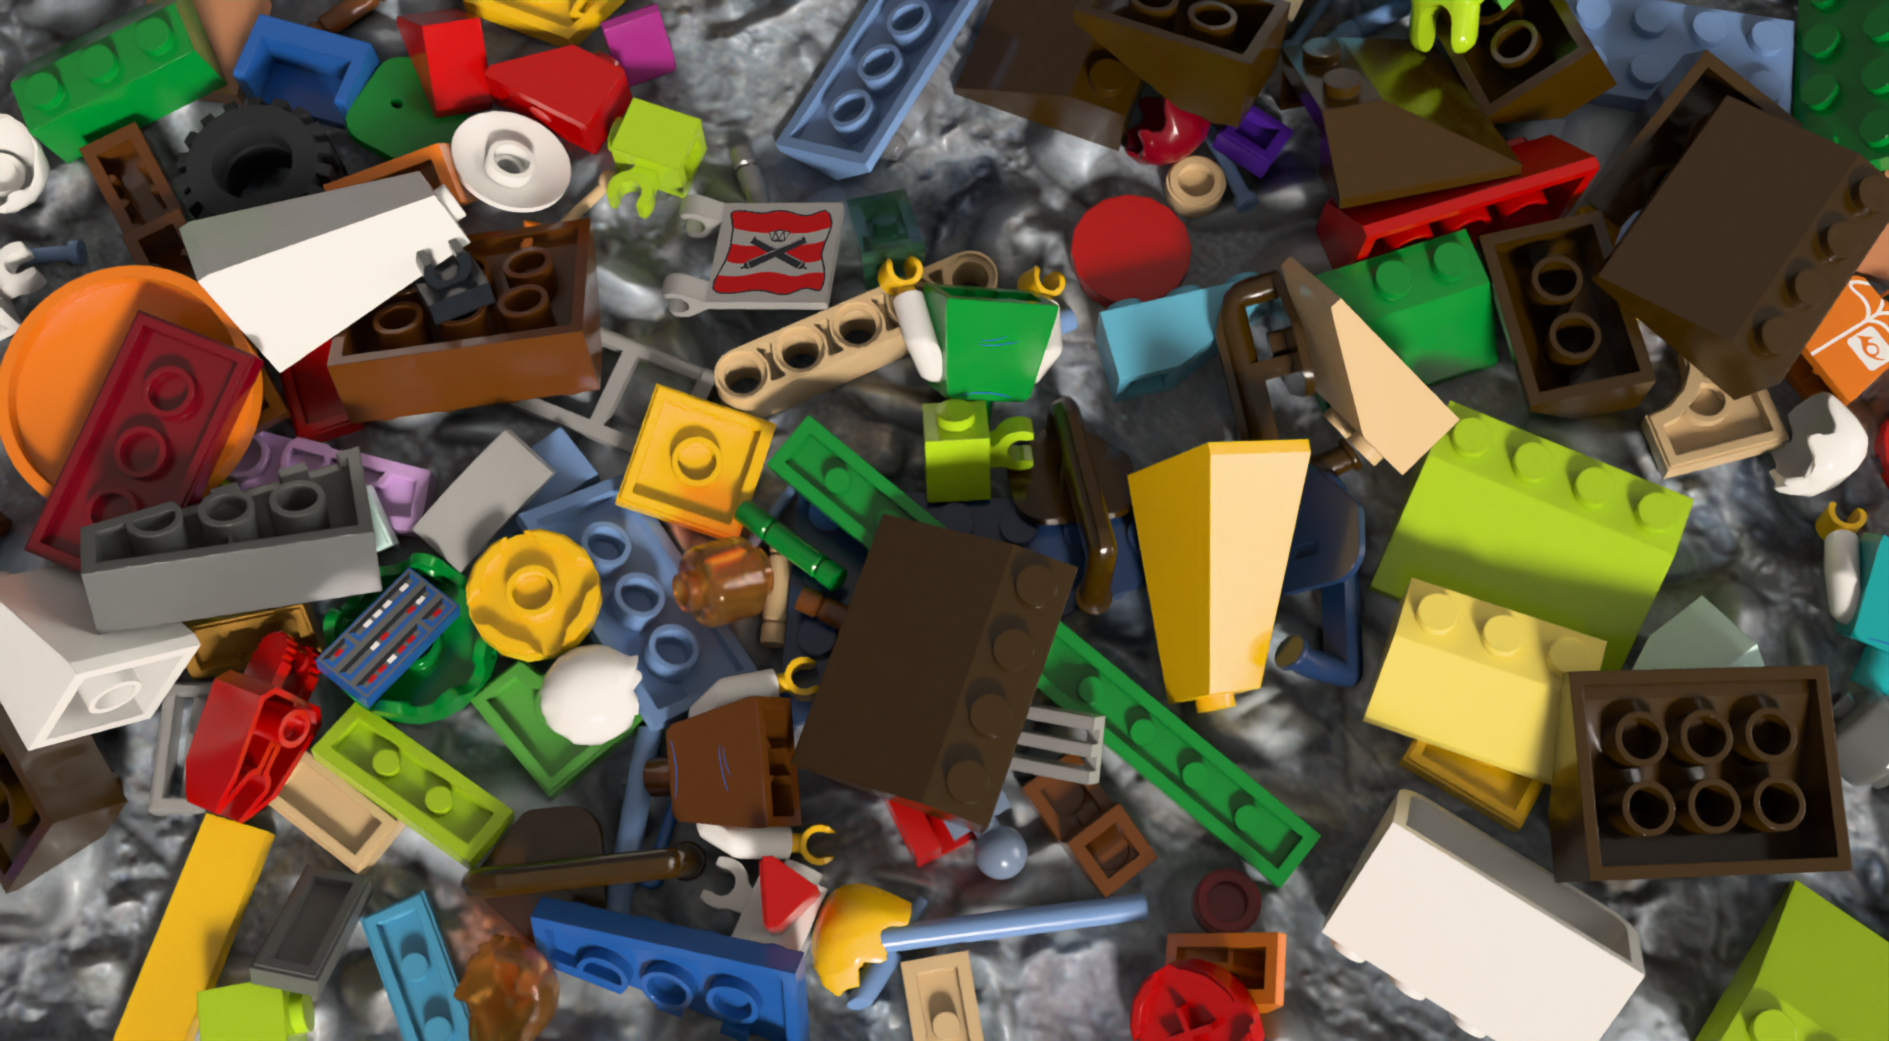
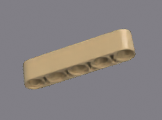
(823, 338)

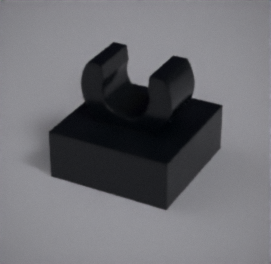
(452, 286)

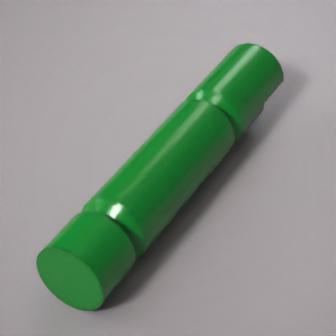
(791, 545)

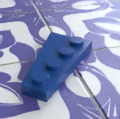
(679, 967)

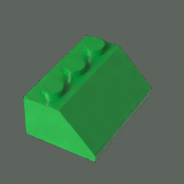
(118, 76)
(1425, 305)

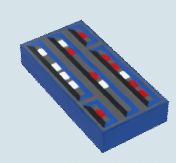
(388, 637)

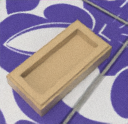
(336, 815)

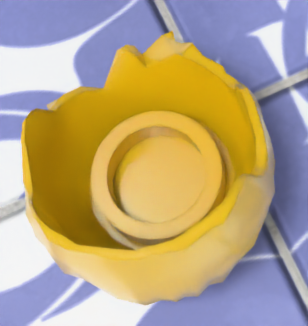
(850, 931)

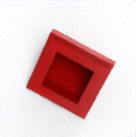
(783, 895)

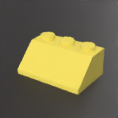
(1477, 678)

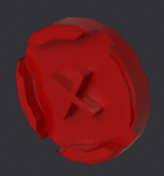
(1129, 250)
(1194, 1004)

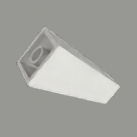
(320, 260)

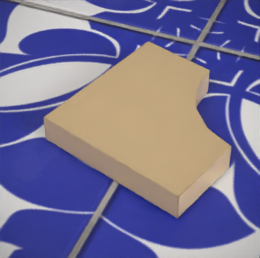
(1710, 428)

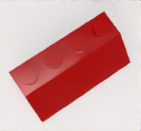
(1547, 190)

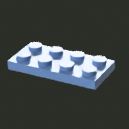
(1648, 38)

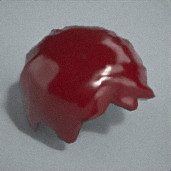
(1164, 133)

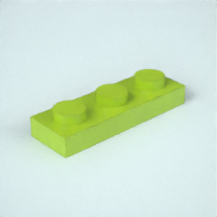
(413, 785)

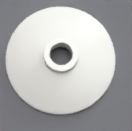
(510, 161)

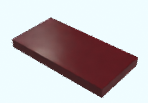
(148, 432)

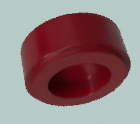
(1226, 902)

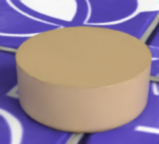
(1194, 186)

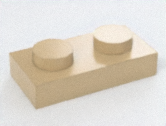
(942, 998)

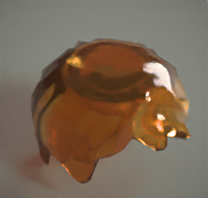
(508, 991)

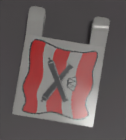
(761, 257)

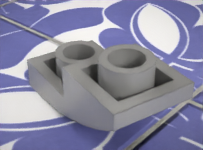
(484, 500)

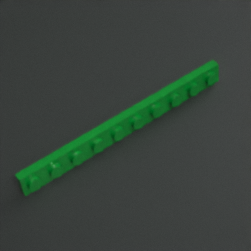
(1077, 677)

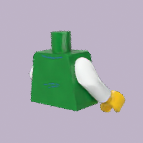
(978, 338)

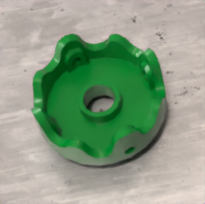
(451, 670)

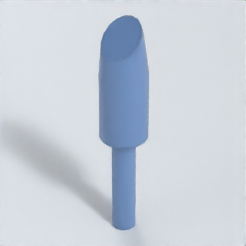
(876, 975)

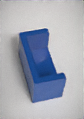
(305, 68)

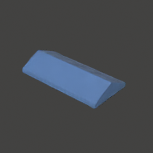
(871, 84)
(638, 603)

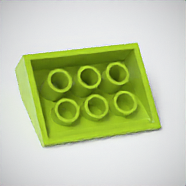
(1534, 531)
(1806, 978)

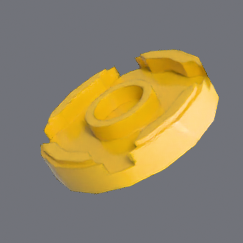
(534, 595)

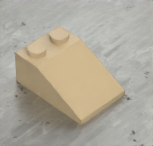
(1369, 388)

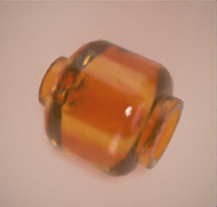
(723, 581)

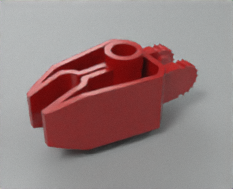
(254, 729)

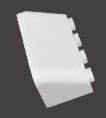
(1483, 930)

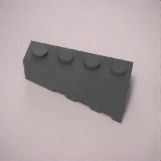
(235, 550)

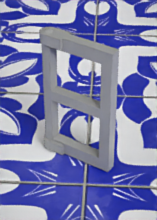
(631, 353)

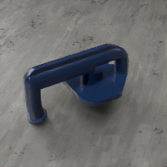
(1327, 555)

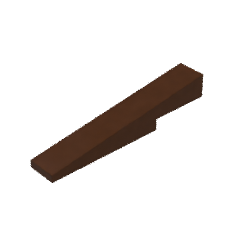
(150, 219)

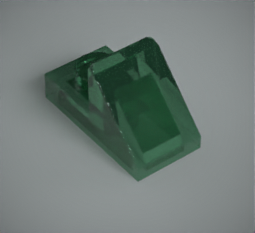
(883, 230)

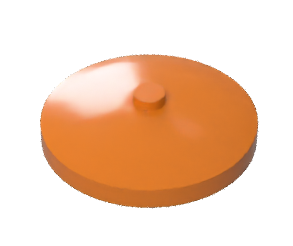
(69, 347)

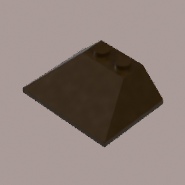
(1389, 119)

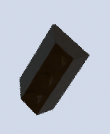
(1528, 61)
(1565, 334)
(51, 803)

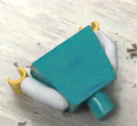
(1858, 591)

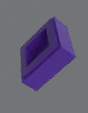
(1254, 142)

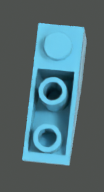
(1162, 340)

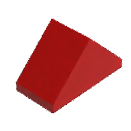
(448, 59)

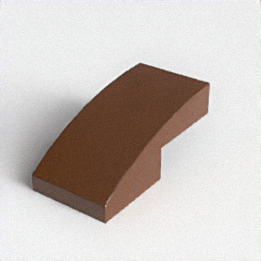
(1089, 828)

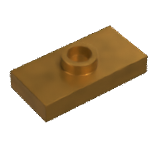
(232, 638)

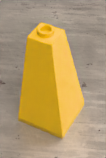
(1215, 560)

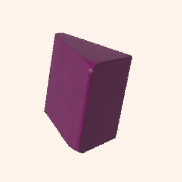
(639, 44)

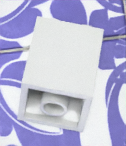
(65, 677)

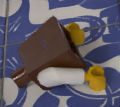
(734, 767)

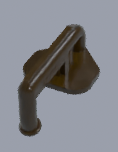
(1289, 358)
(1079, 482)
(564, 858)

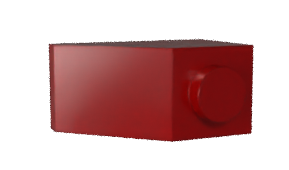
(565, 91)

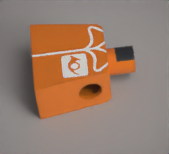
(1847, 347)

